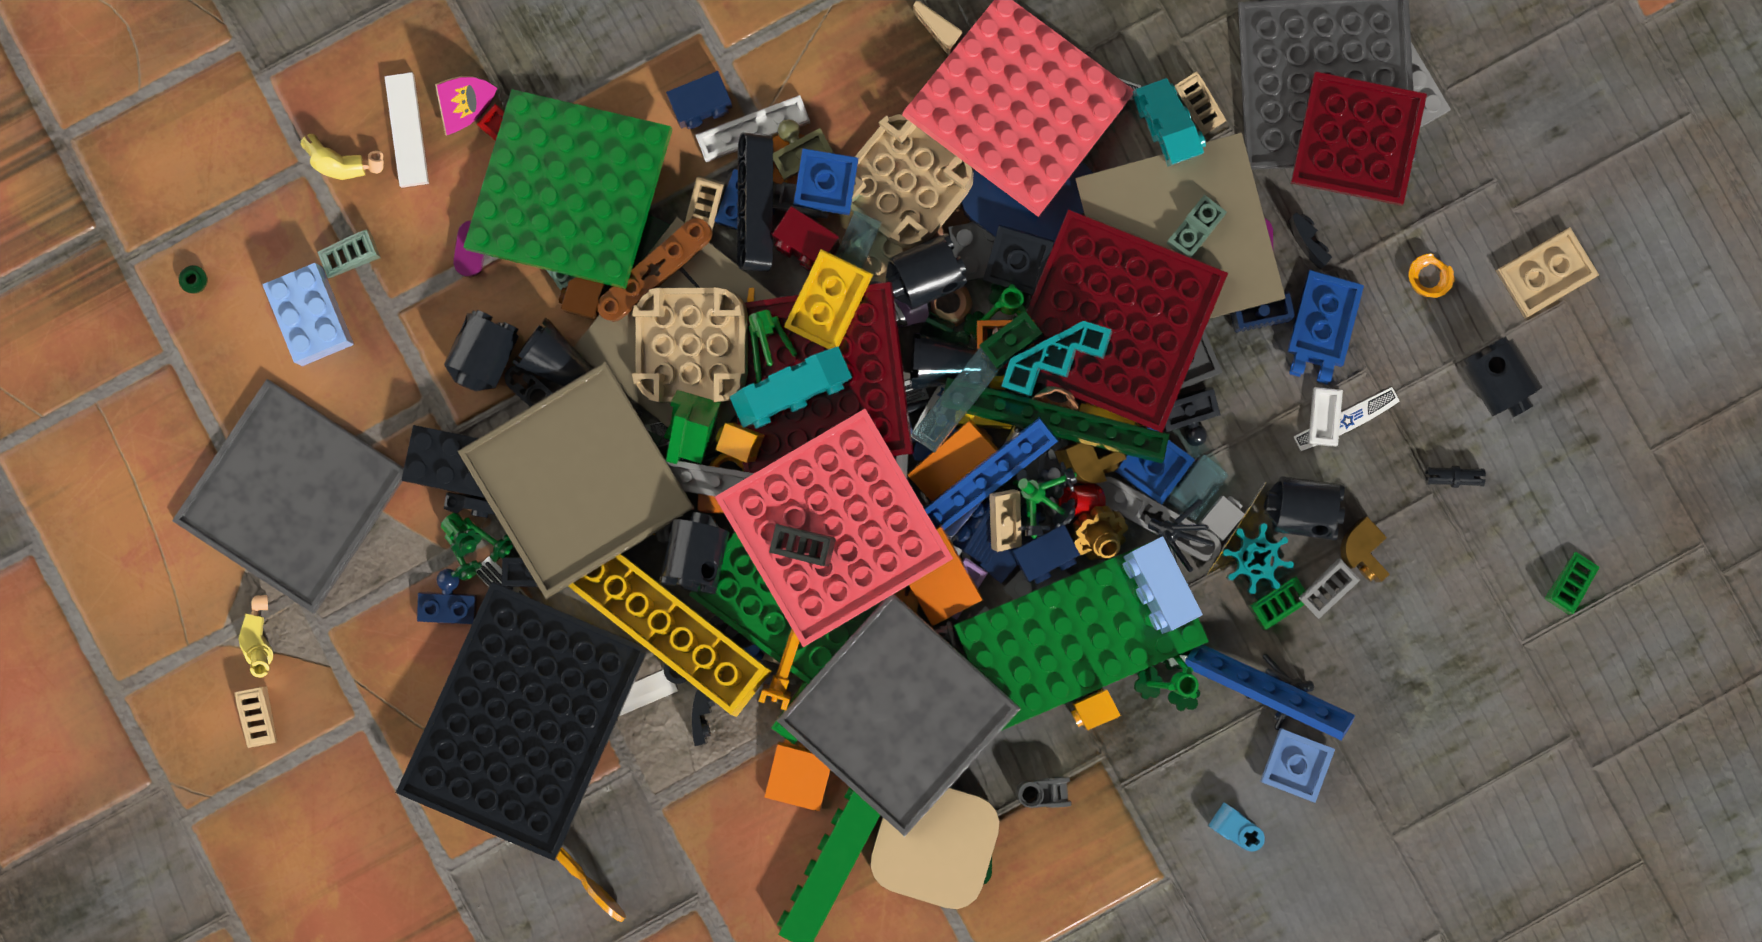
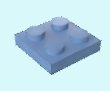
(1297, 765)

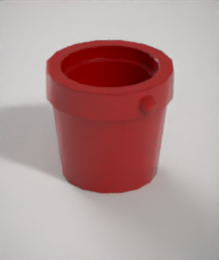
(1086, 498)

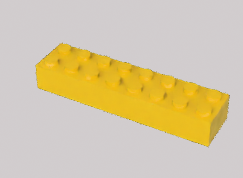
(673, 632)

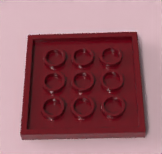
(1358, 138)

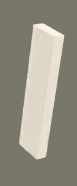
(406, 130)
(725, 138)

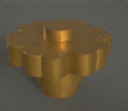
(1099, 533)

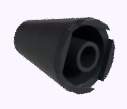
(551, 356)
(936, 360)

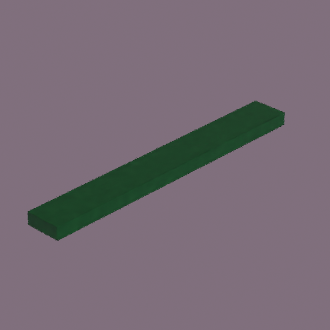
(1071, 424)

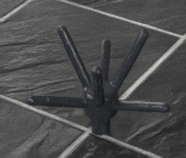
(1173, 530)
(1278, 673)

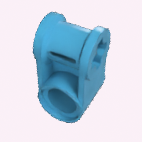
(1234, 825)

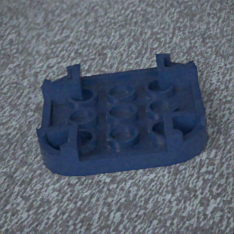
(991, 206)

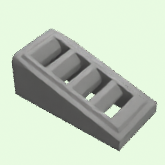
(1351, 581)

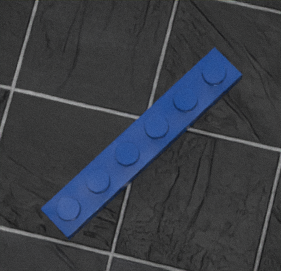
(991, 474)
(1270, 691)

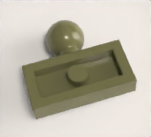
(788, 158)

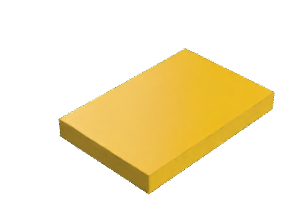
(828, 300)

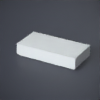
(1325, 416)

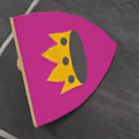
(463, 101)

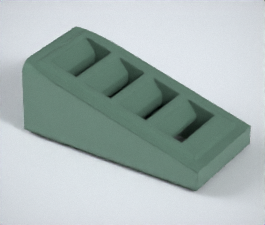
(364, 236)

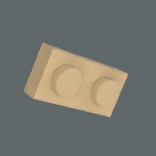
(1005, 520)

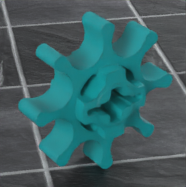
(1265, 570)

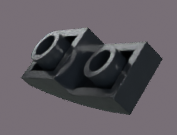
(1303, 230)
(700, 728)

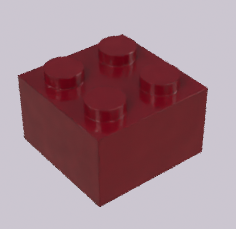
(803, 238)

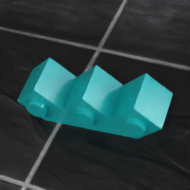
(1169, 122)
(1055, 355)
(791, 388)

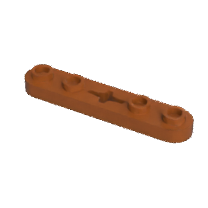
(675, 250)

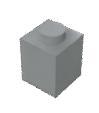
(1222, 516)

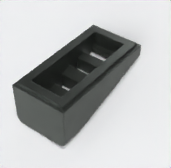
(826, 553)

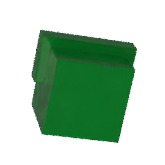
(691, 427)

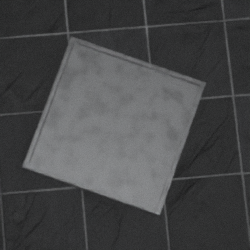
(290, 496)
(898, 714)

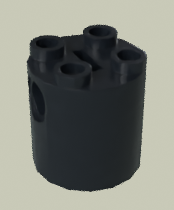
(926, 272)
(480, 351)
(1509, 386)
(1305, 507)
(695, 554)

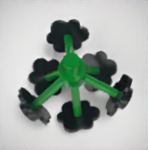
(1047, 486)

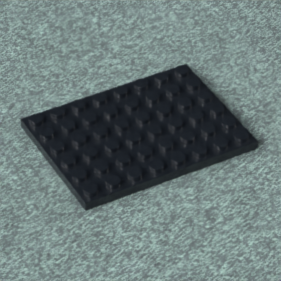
(522, 721)

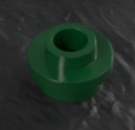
(201, 281)

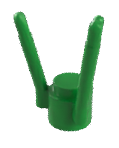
(761, 327)

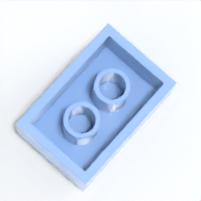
(308, 314)
(1161, 586)

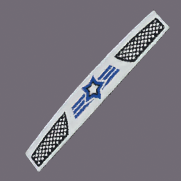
(1356, 415)

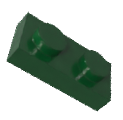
(1011, 340)

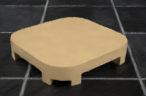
(908, 182)
(691, 343)
(942, 855)

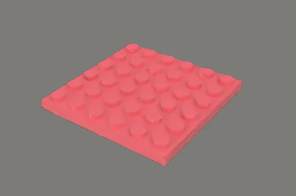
(1018, 104)
(843, 489)

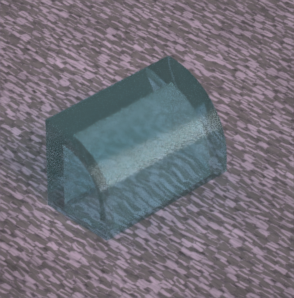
(1200, 483)

